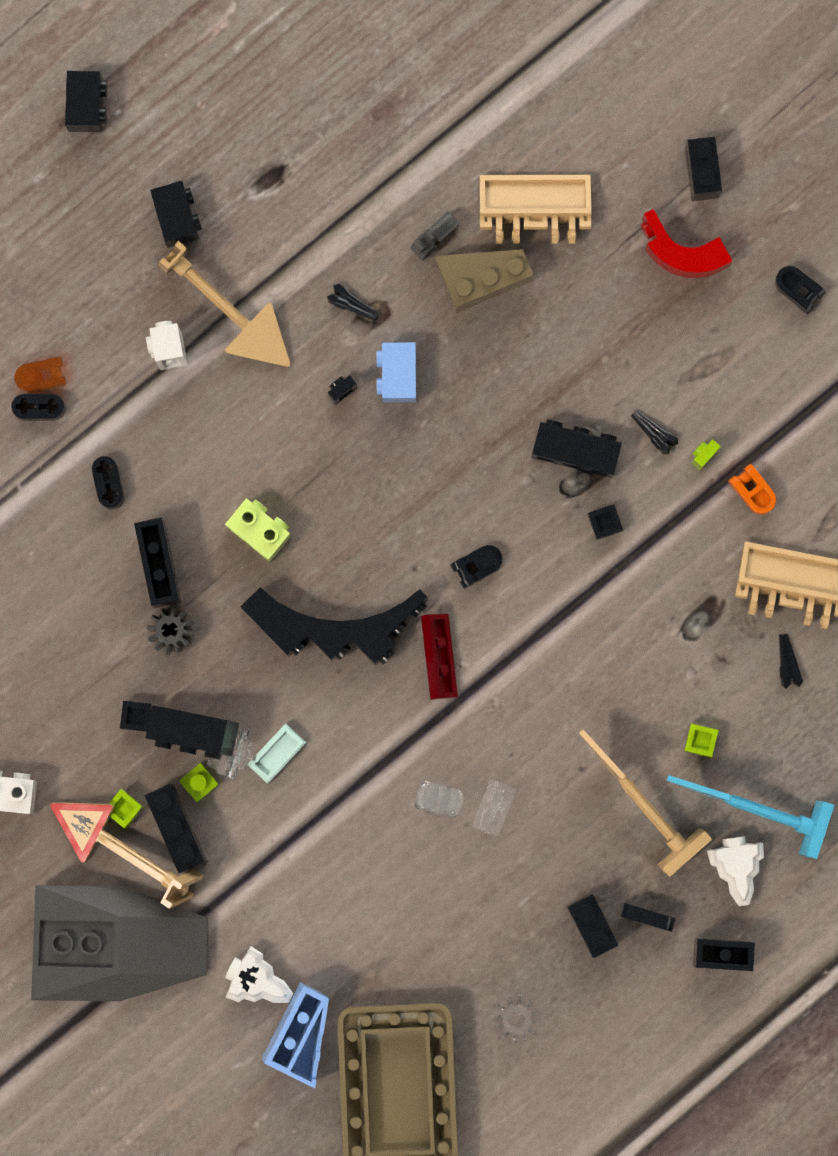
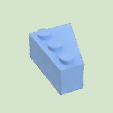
(299, 1035)

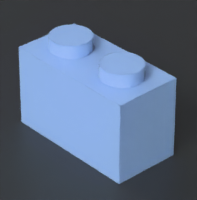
(398, 372)

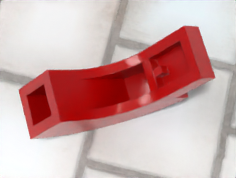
(682, 260)

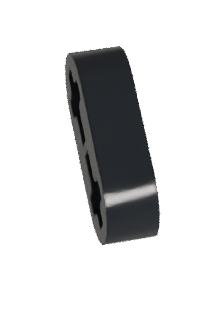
(38, 400)
(101, 484)
(648, 917)

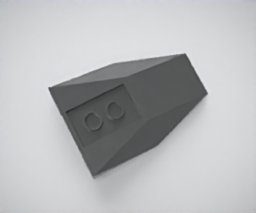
(111, 944)

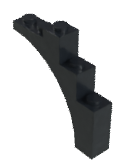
(370, 634)

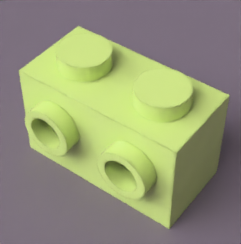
(258, 529)

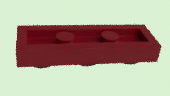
(439, 656)

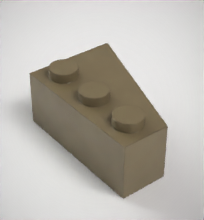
(482, 276)

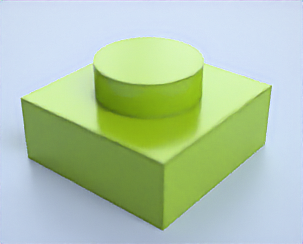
(704, 453)
(701, 740)
(199, 782)
(125, 808)

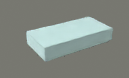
(277, 753)

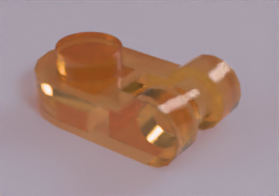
(30, 375)

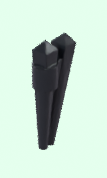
(351, 302)
(657, 434)
(788, 663)

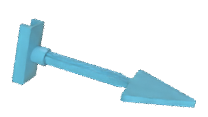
(812, 827)

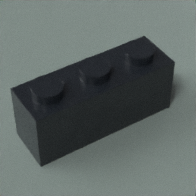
(576, 448)
(157, 562)
(192, 732)
(175, 828)

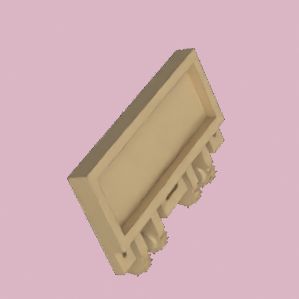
(535, 200)
(791, 575)

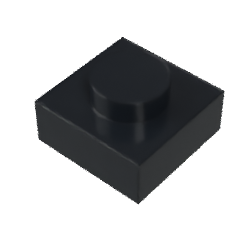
(341, 389)
(605, 522)
(135, 716)

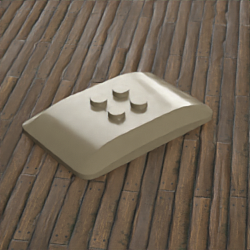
(397, 1080)

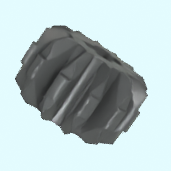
(170, 621)

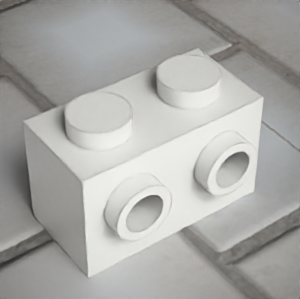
(167, 345)
(17, 793)

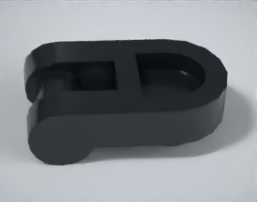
(791, 280)
(486, 559)

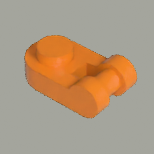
(761, 498)

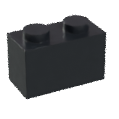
(84, 101)
(703, 168)
(174, 213)
(592, 925)
(723, 954)

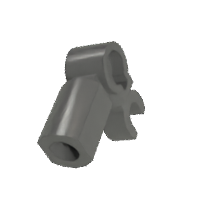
(437, 233)

